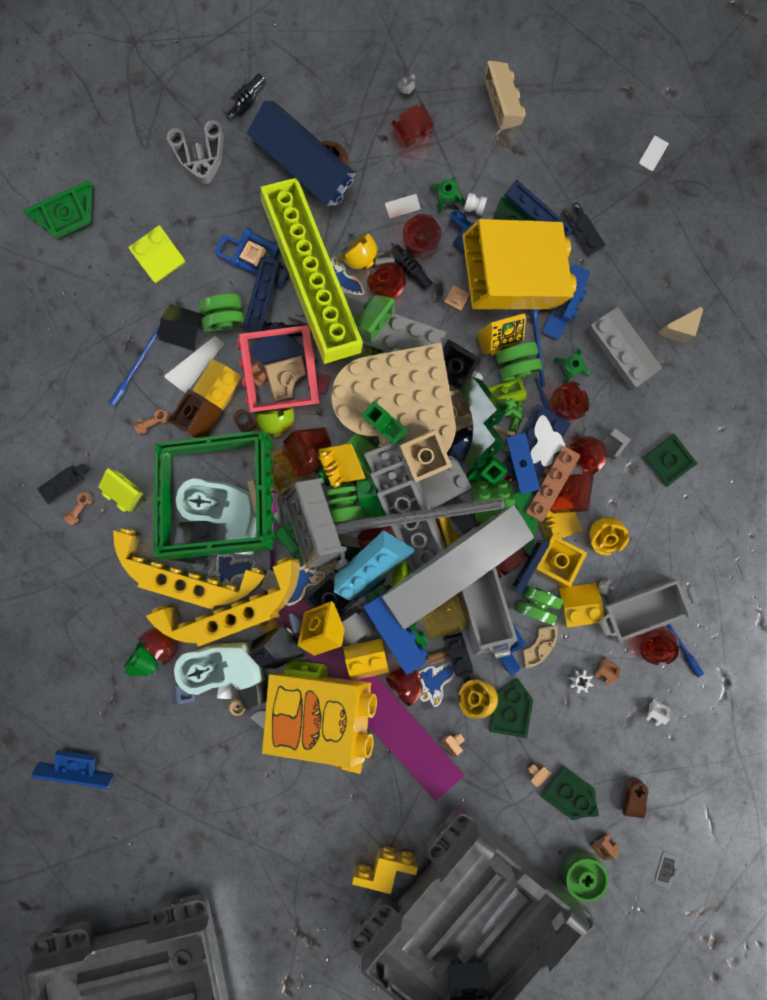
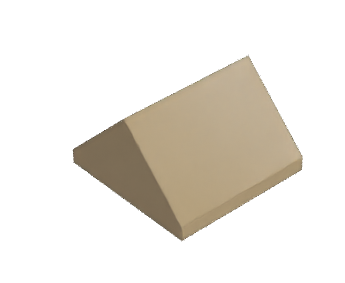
(683, 328)

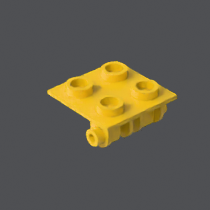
(341, 464)
(560, 525)

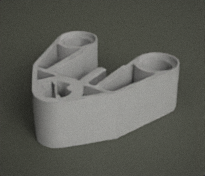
(214, 146)

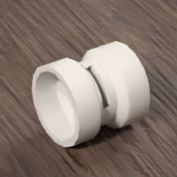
(475, 204)

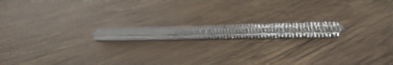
(419, 516)

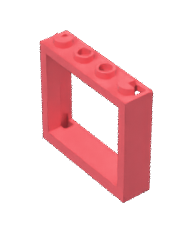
(248, 380)

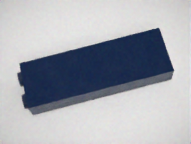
(301, 153)

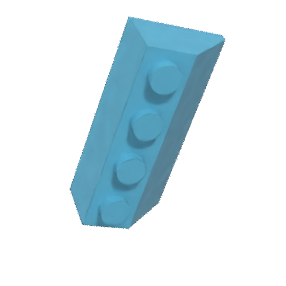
(371, 566)

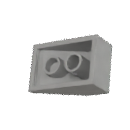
(445, 485)

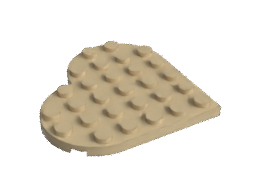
(404, 383)

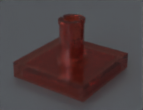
(574, 494)

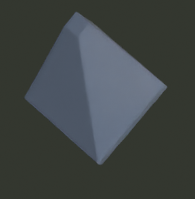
(296, 622)
(181, 696)

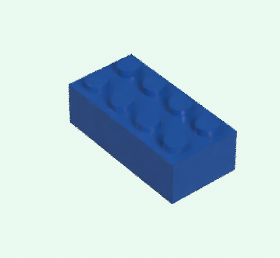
(398, 640)

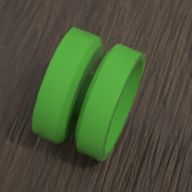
(221, 312)
(519, 361)
(539, 605)
(585, 876)

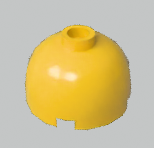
(360, 253)
(608, 535)
(478, 699)

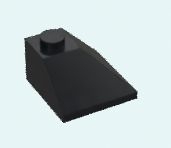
(275, 648)

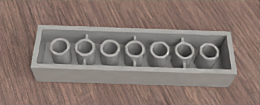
(397, 333)

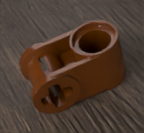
(250, 425)
(635, 802)

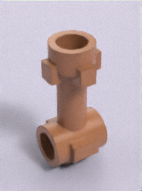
(159, 416)
(82, 498)

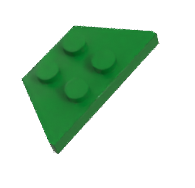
(64, 211)

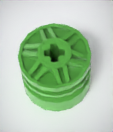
(344, 504)

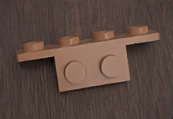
(552, 483)

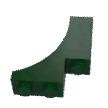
(485, 414)

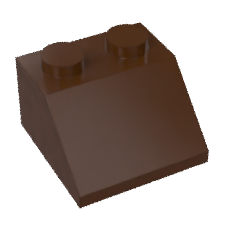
(195, 415)

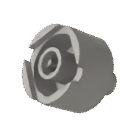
(356, 625)

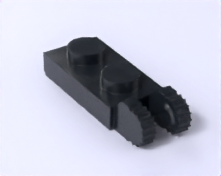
(584, 230)

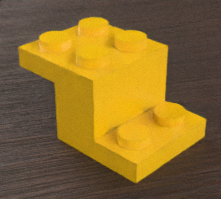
(385, 868)

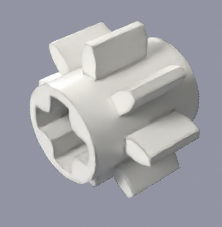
(586, 683)

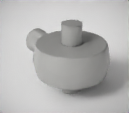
(406, 84)
(606, 588)

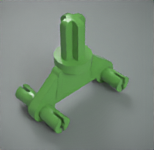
(516, 414)

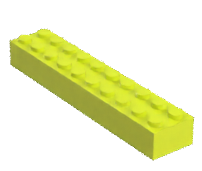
(311, 271)

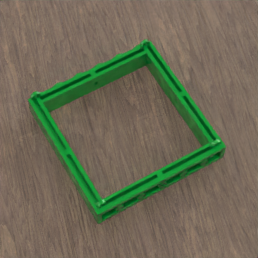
(264, 497)

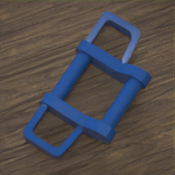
(236, 260)

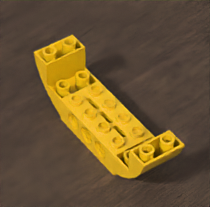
(150, 576)
(204, 630)

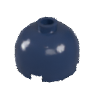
(461, 444)

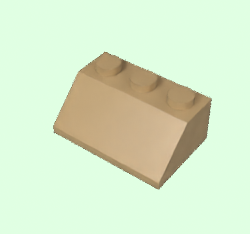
(504, 95)

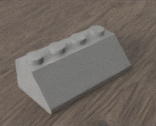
(624, 348)

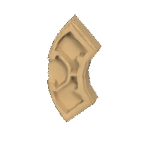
(541, 646)

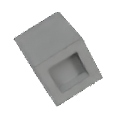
(615, 443)

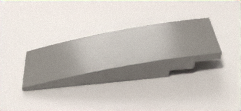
(401, 494)
(458, 566)

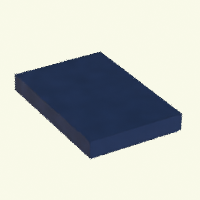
(278, 348)
(530, 566)

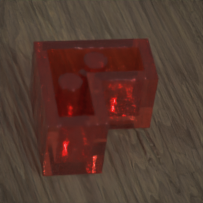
(304, 447)

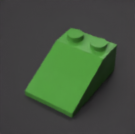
(374, 317)

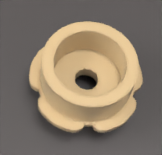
(233, 709)

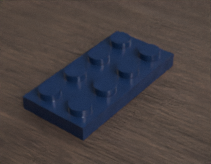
(558, 425)

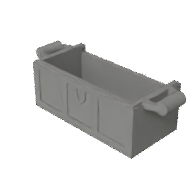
(314, 524)
(646, 610)
(487, 616)

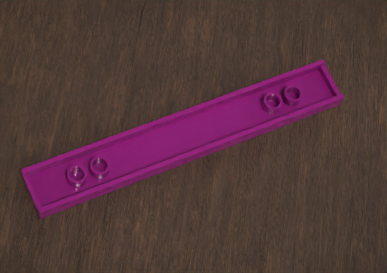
(391, 721)

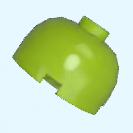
(275, 420)

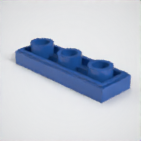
(526, 475)

